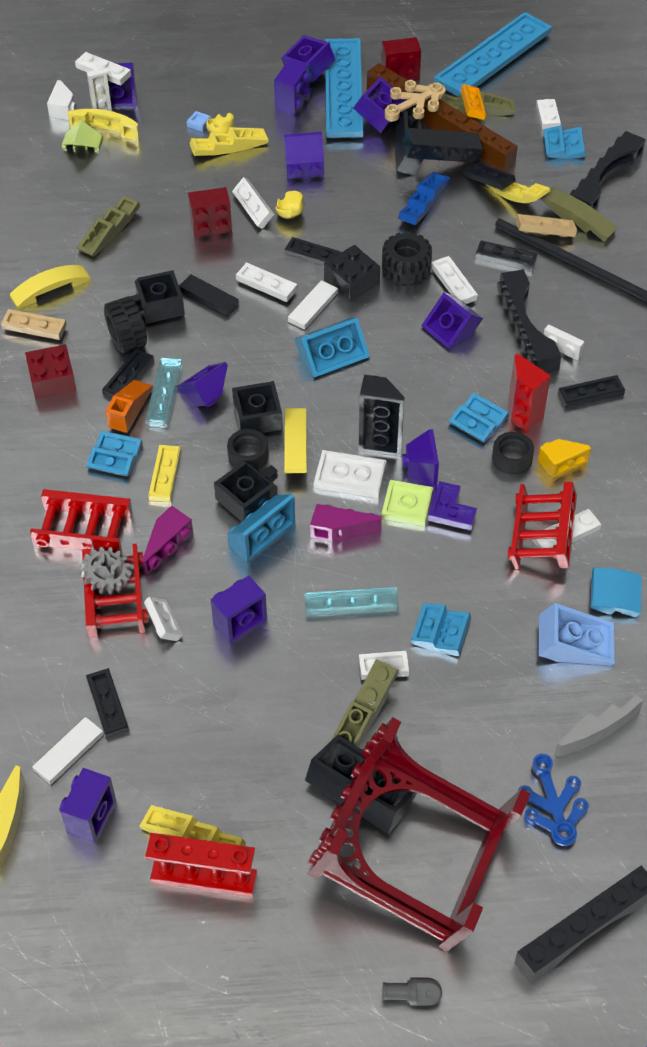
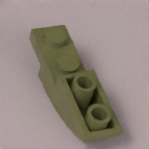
(367, 704)

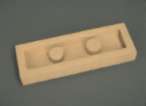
(546, 225)
(34, 324)

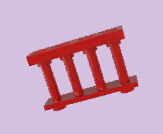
(85, 504)
(563, 533)
(94, 601)
(202, 865)

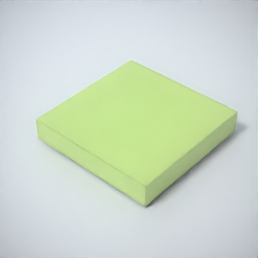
(407, 503)

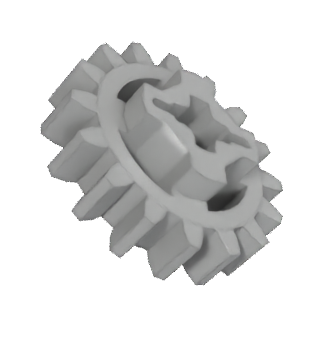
(105, 570)

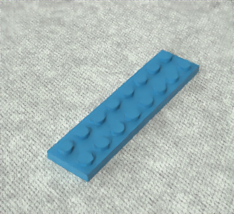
(493, 53)
(344, 89)

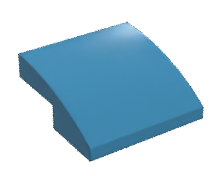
(564, 144)
(479, 417)
(114, 453)
(616, 591)
(441, 629)

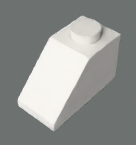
(60, 101)

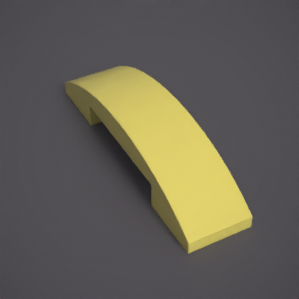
(105, 120)
(521, 193)
(46, 281)

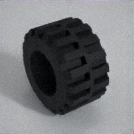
(406, 257)
(125, 324)

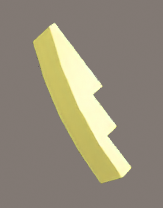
(224, 143)
(295, 440)
(10, 810)
(183, 825)

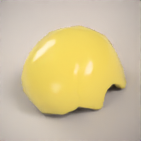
(220, 124)
(291, 205)

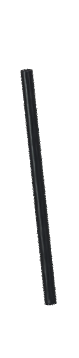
(573, 259)

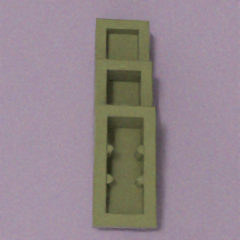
(493, 104)
(582, 214)
(108, 227)

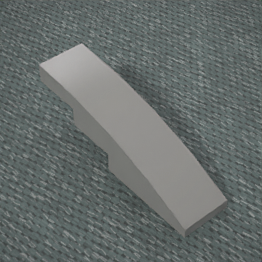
(593, 729)

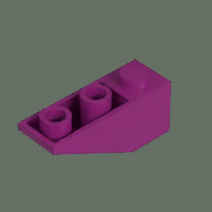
(340, 524)
(168, 533)

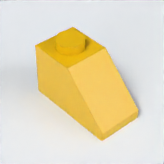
(562, 456)

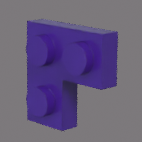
(448, 511)

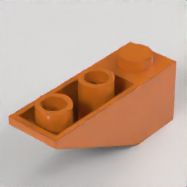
(126, 405)

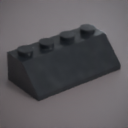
(380, 416)
(332, 770)

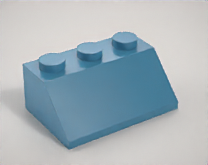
(332, 347)
(262, 526)

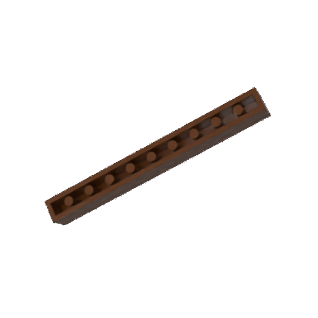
(496, 149)

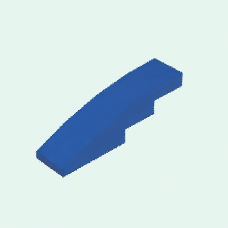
(423, 200)

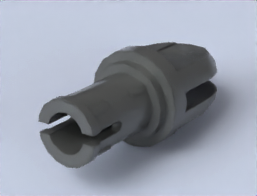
(417, 991)

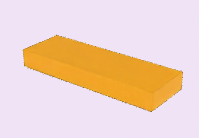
(473, 102)

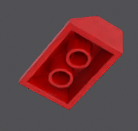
(527, 393)

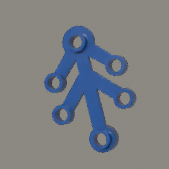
(554, 804)

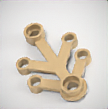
(434, 91)

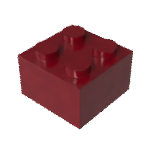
(402, 57)
(210, 212)
(50, 371)

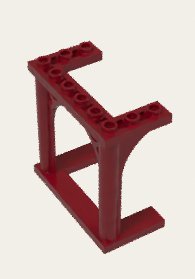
(389, 758)

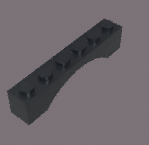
(624, 152)
(539, 348)
(559, 941)

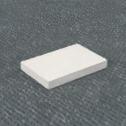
(350, 474)

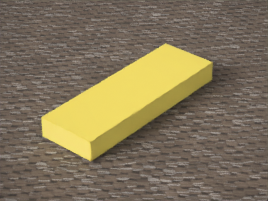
(164, 473)

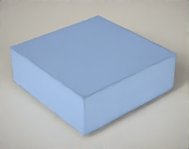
(198, 121)

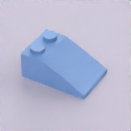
(575, 637)

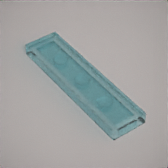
(163, 392)
(351, 601)

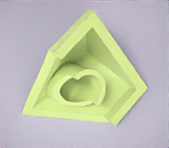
(82, 135)

